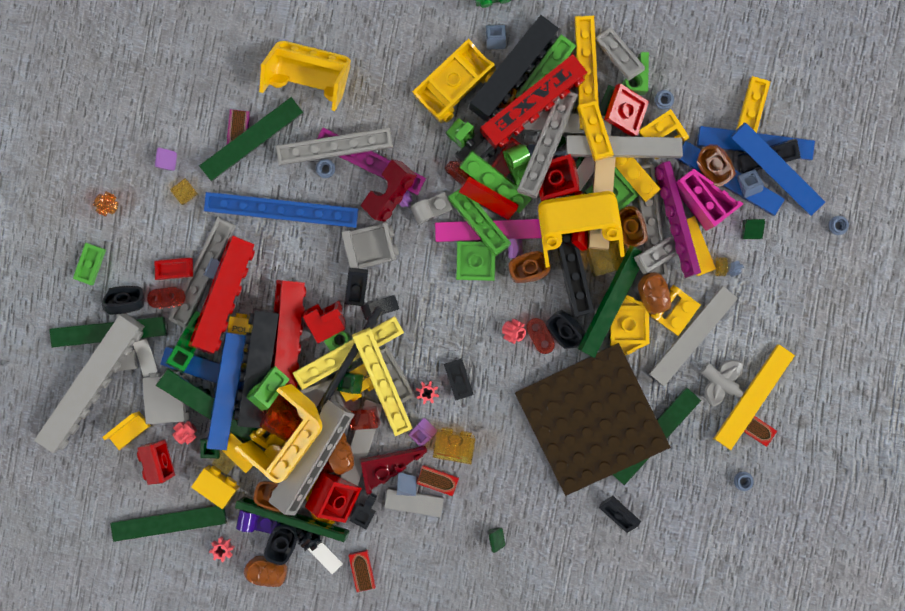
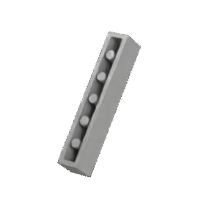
(291, 492)

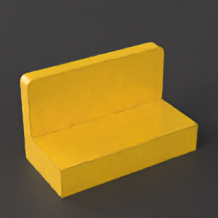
(127, 430)
(235, 456)

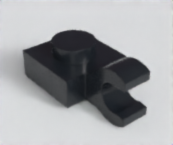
(363, 513)

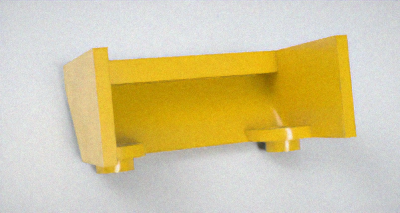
(306, 67)
(579, 214)
(279, 462)

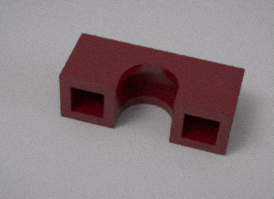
(399, 180)

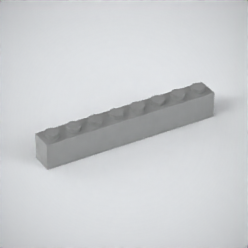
(89, 383)

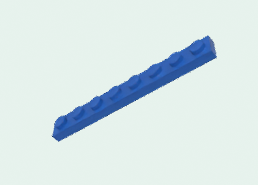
(281, 210)

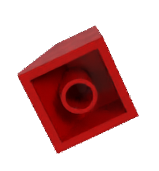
(560, 178)
(155, 462)
(332, 498)

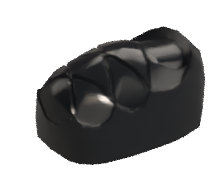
(123, 300)
(565, 330)
(281, 544)

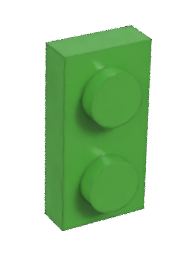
(89, 264)

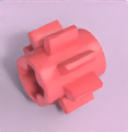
(513, 331)
(425, 397)
(184, 432)
(218, 553)

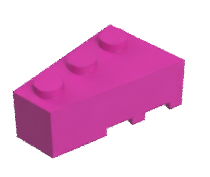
(705, 200)

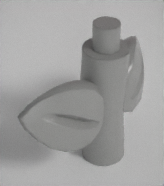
(722, 380)

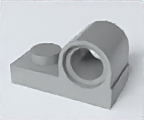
(431, 208)

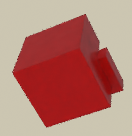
(326, 321)

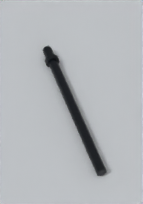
(371, 321)

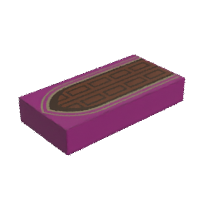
(237, 124)

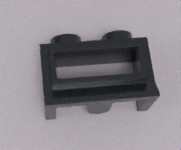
(471, 145)

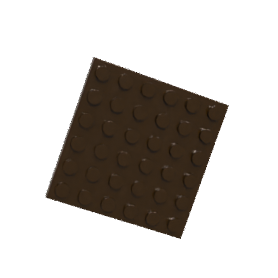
(592, 419)

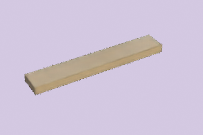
(602, 181)

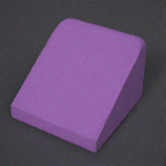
(165, 159)
(515, 249)
(422, 432)

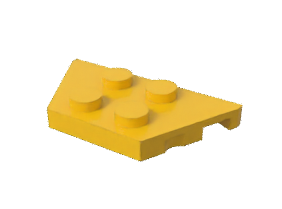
(630, 326)

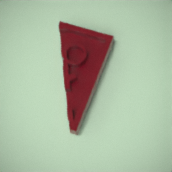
(382, 467)

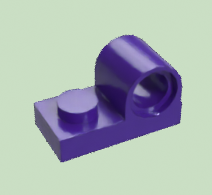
(249, 522)

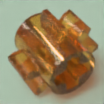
(105, 203)

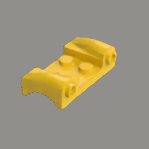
(453, 81)

